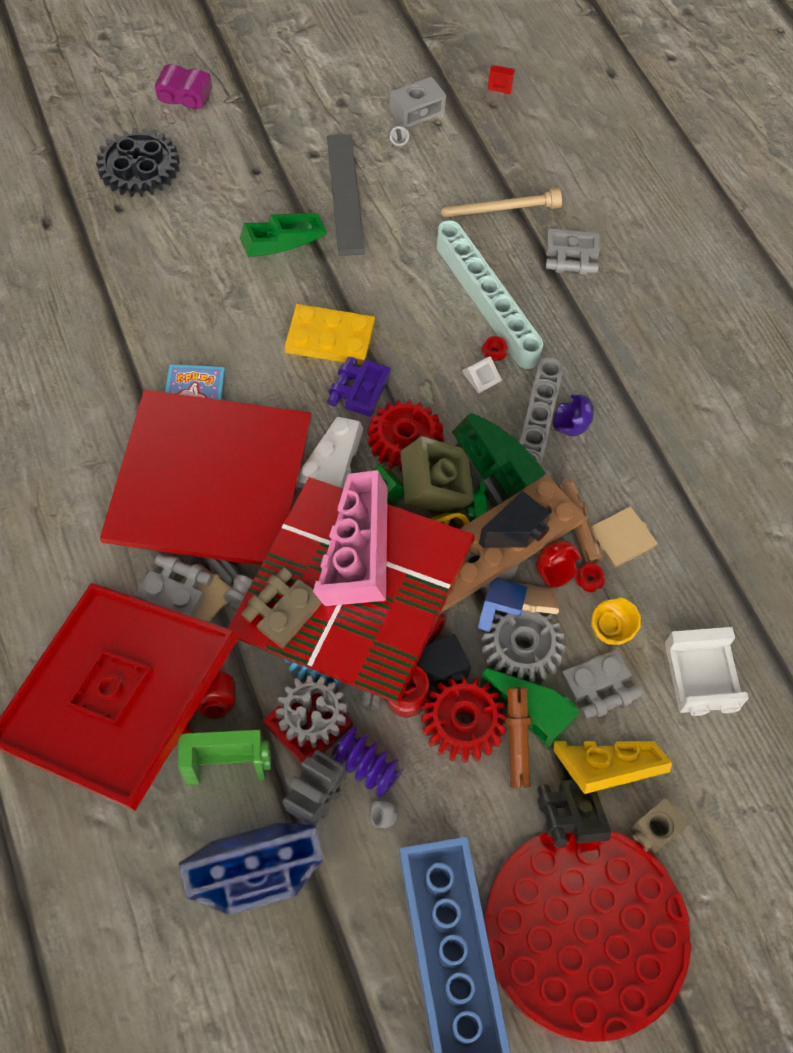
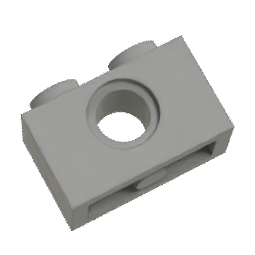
(417, 102)

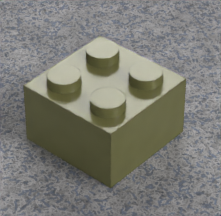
(436, 476)

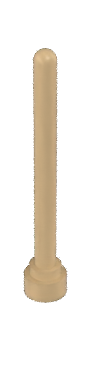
(550, 199)

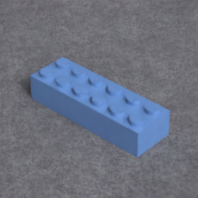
(452, 949)

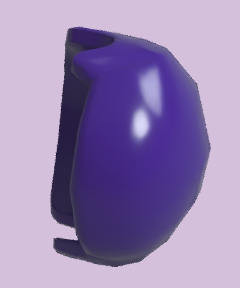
(574, 417)

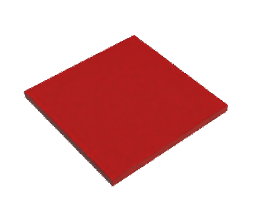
(207, 477)
(114, 693)

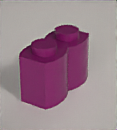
(183, 86)

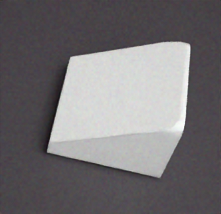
(482, 374)

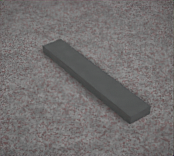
(345, 195)

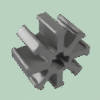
(315, 788)

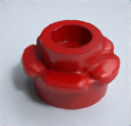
(495, 343)
(593, 571)

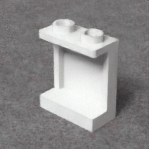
(704, 671)

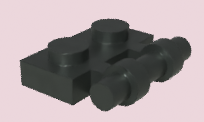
(584, 814)

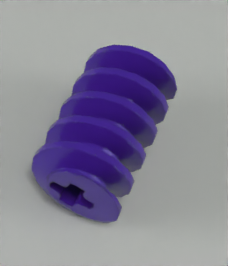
(367, 762)

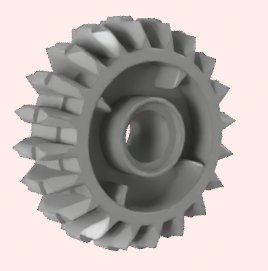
(521, 662)

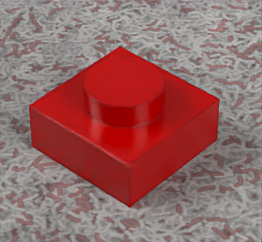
(501, 79)

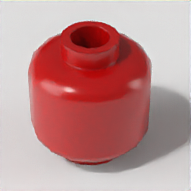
(219, 697)

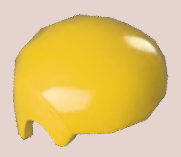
(615, 621)

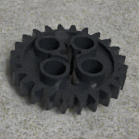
(138, 162)

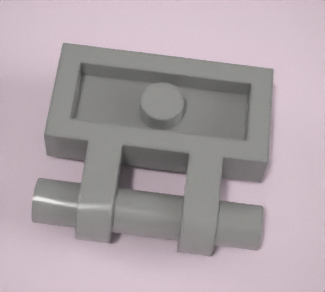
(573, 245)
(168, 593)
(597, 676)

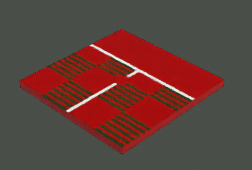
(364, 642)

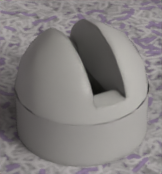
(393, 135)
(383, 814)

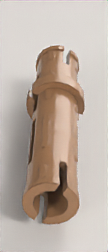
(583, 532)

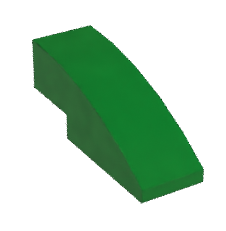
(281, 233)

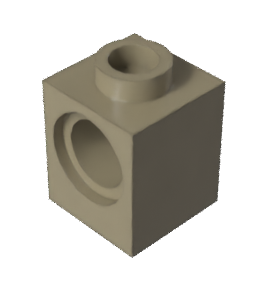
(667, 818)

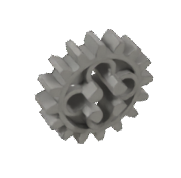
(327, 702)

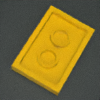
(329, 334)

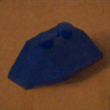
(252, 867)

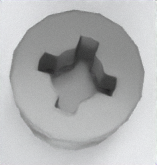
(237, 593)

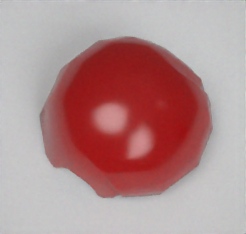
(557, 563)

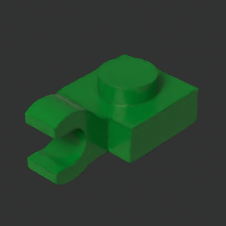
(479, 505)

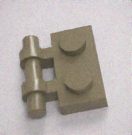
(288, 614)

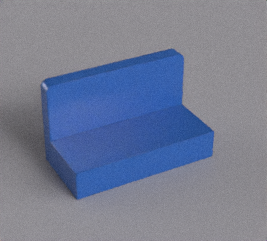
(503, 597)

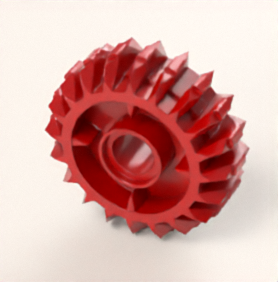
(401, 419)
(458, 737)

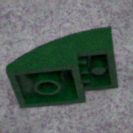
(497, 454)

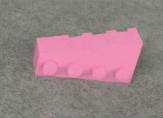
(358, 545)

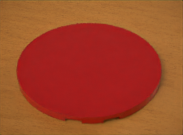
(587, 936)

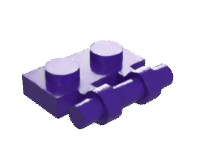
(366, 389)

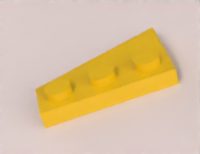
(610, 766)

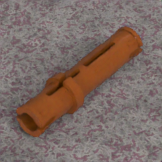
(518, 737)

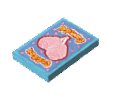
(196, 381)

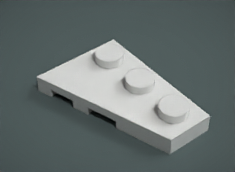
(333, 454)

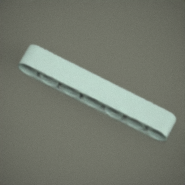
(489, 294)

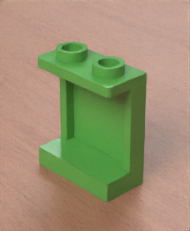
(221, 748)

